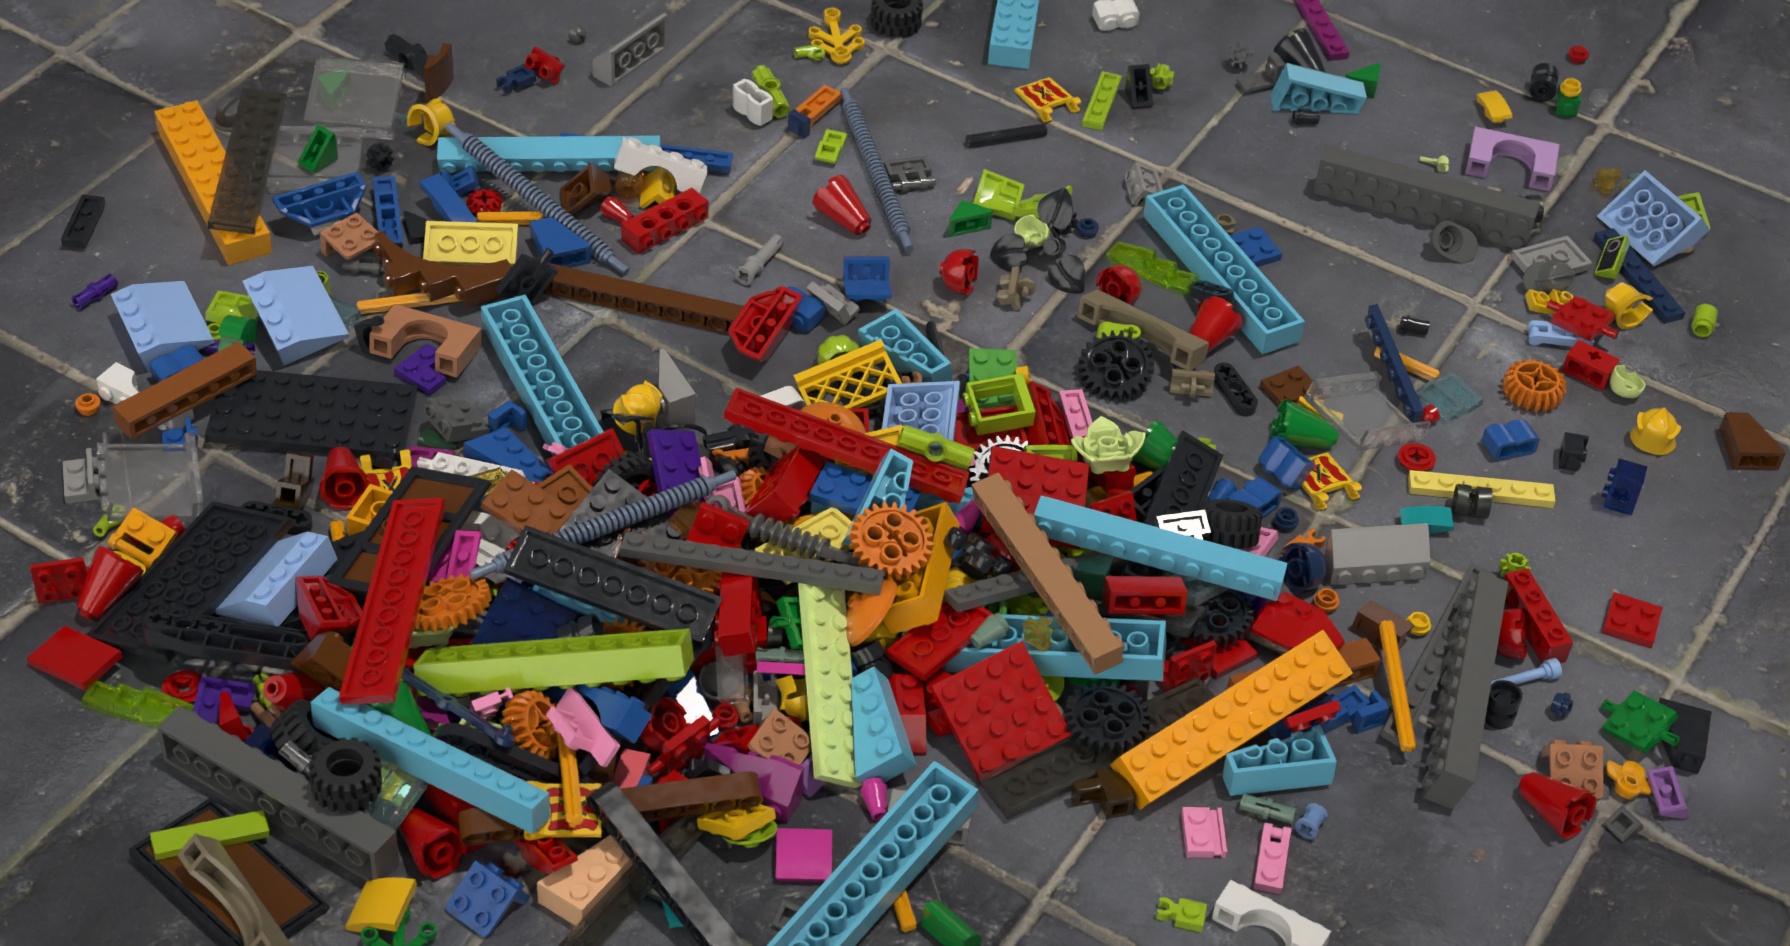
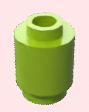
(1704, 320)

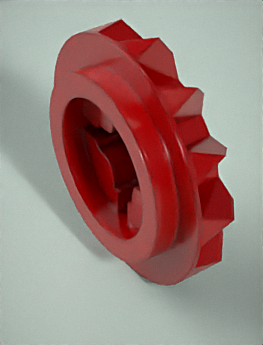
(493, 203)
(1424, 454)
(182, 679)

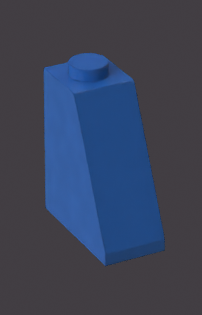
(567, 246)

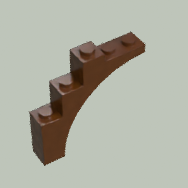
(437, 280)

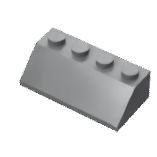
(631, 51)
(1378, 554)

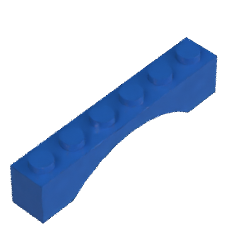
(617, 711)

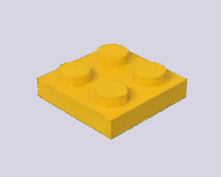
(736, 822)

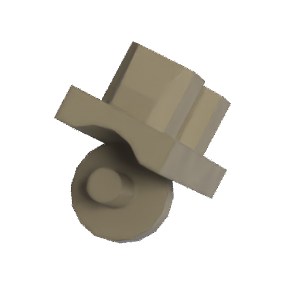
(1014, 288)
(1192, 382)

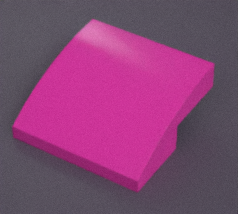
(458, 557)
(781, 668)
(803, 855)

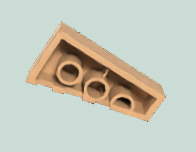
(581, 885)

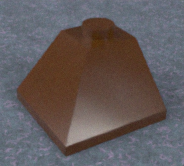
(585, 189)
(325, 660)

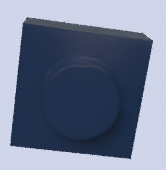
(799, 123)

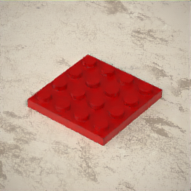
(1037, 476)
(1000, 709)

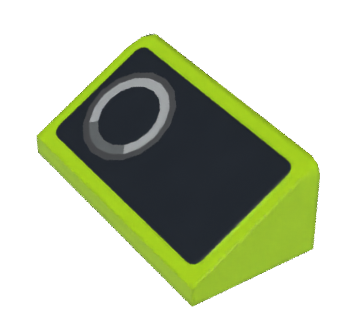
(1612, 257)

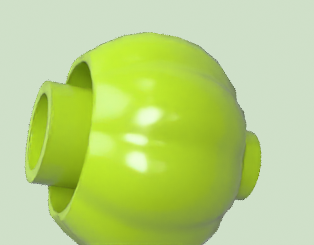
(834, 347)

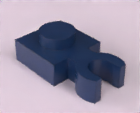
(518, 77)

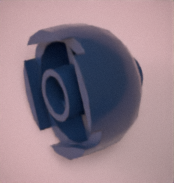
(1305, 566)

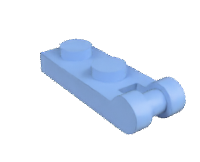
(1549, 333)

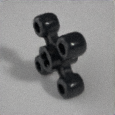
(978, 552)

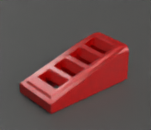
(229, 718)

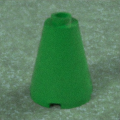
(1302, 427)
(1156, 446)
(404, 709)

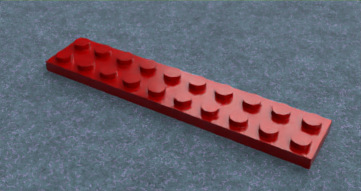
(840, 443)
(392, 602)

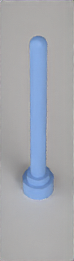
(1549, 670)

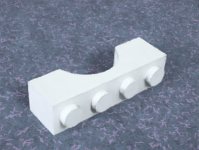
(635, 156)
(120, 383)
(1243, 907)

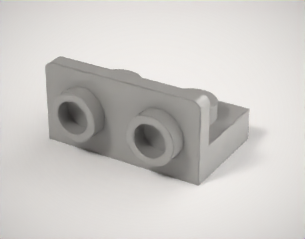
(1141, 182)
(836, 303)
(80, 478)

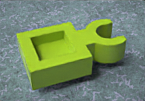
(1186, 913)

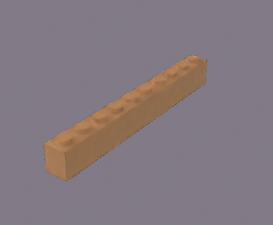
(1048, 574)

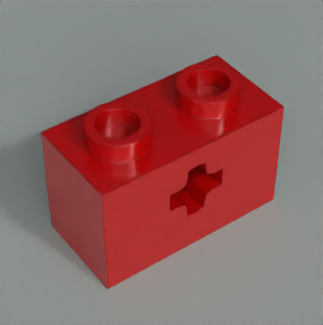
(1590, 364)

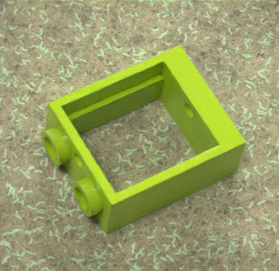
(994, 387)

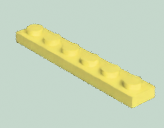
(1502, 490)

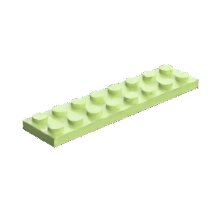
(828, 683)

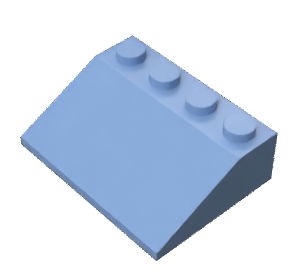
(1653, 220)
(295, 311)
(161, 318)
(924, 407)
(270, 587)

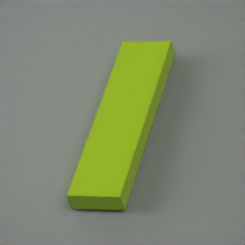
(1101, 101)
(226, 830)

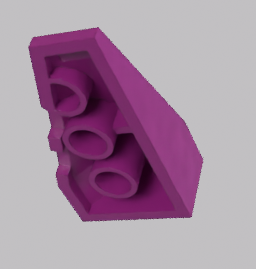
(778, 777)

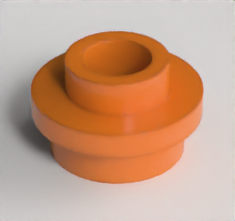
(88, 404)
(1326, 600)

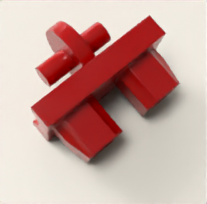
(544, 64)

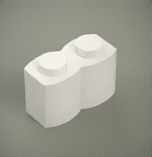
(1115, 14)
(752, 102)

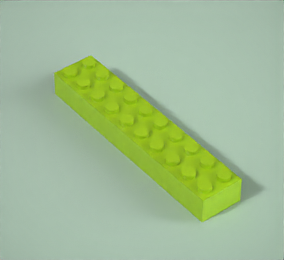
(557, 662)

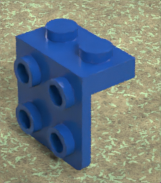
(866, 278)
(485, 897)

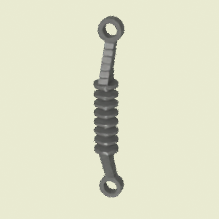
(787, 536)

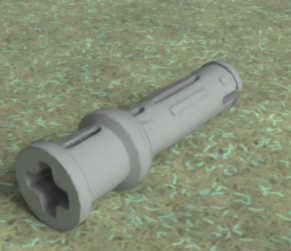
(755, 264)

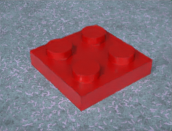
(1632, 620)
(1321, 713)

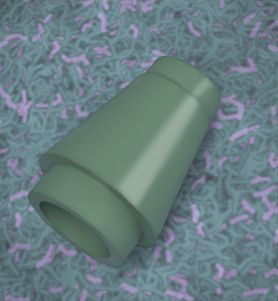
(990, 630)

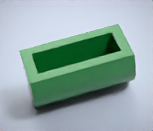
(947, 926)

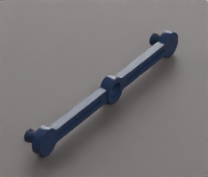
(450, 703)

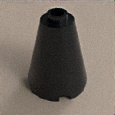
(1299, 50)

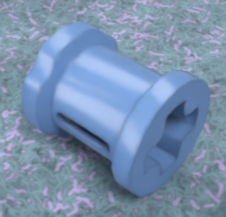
(1310, 822)

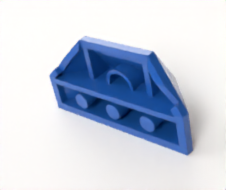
(322, 201)

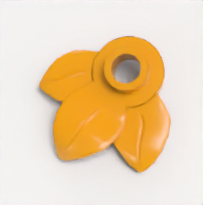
(1628, 779)

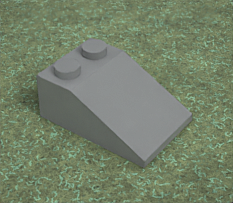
(678, 397)

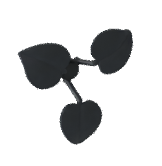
(1069, 271)
(642, 444)

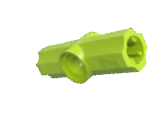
(765, 81)
(950, 453)

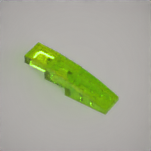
(1150, 267)
(132, 704)

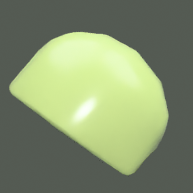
(1032, 230)
(1626, 384)

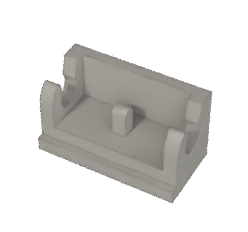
(765, 696)

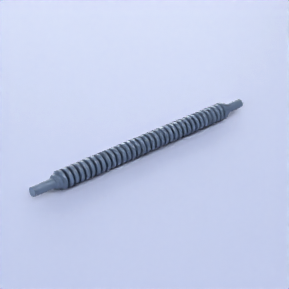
(876, 170)
(534, 195)
(622, 517)

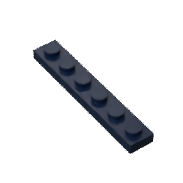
(1644, 281)
(1396, 370)

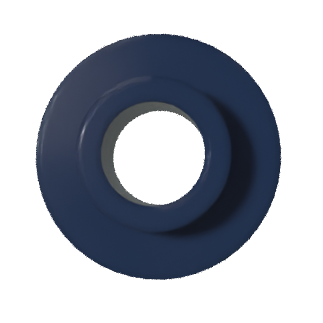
(1087, 227)
(1286, 518)
(1562, 704)

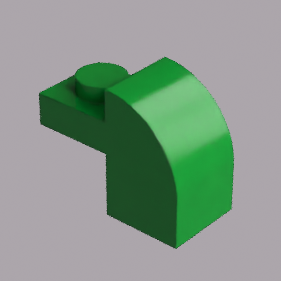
(236, 329)

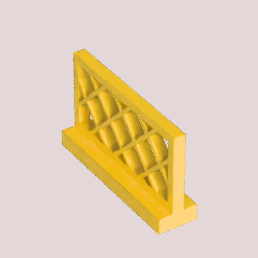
(841, 369)

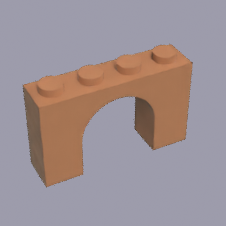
(404, 324)

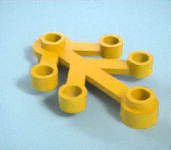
(840, 53)

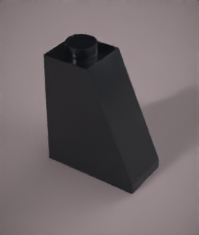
(1693, 730)

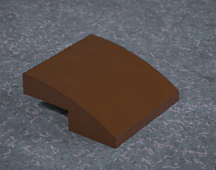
(438, 72)

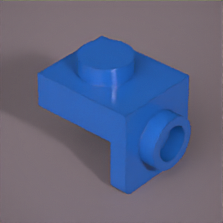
(463, 181)
(507, 415)

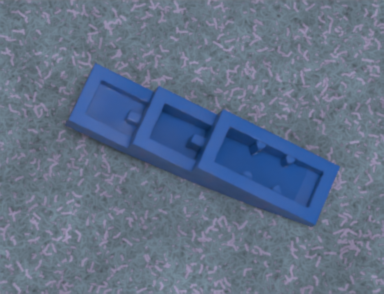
(446, 200)
(388, 208)
(1348, 700)

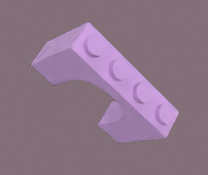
(1537, 154)

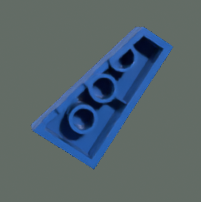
(507, 450)

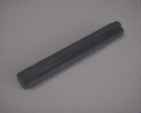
(1006, 135)

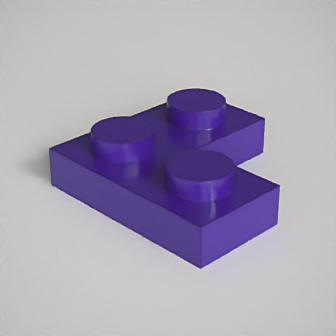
(420, 371)
(208, 697)

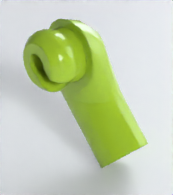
(812, 51)
(103, 526)

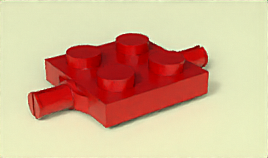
(1583, 318)
(684, 746)

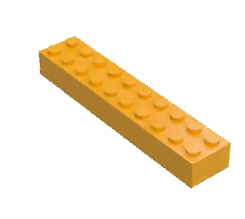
(199, 161)
(1231, 719)

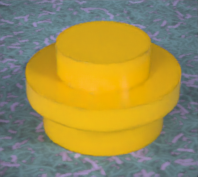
(1571, 87)
(1421, 623)

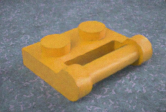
(145, 530)

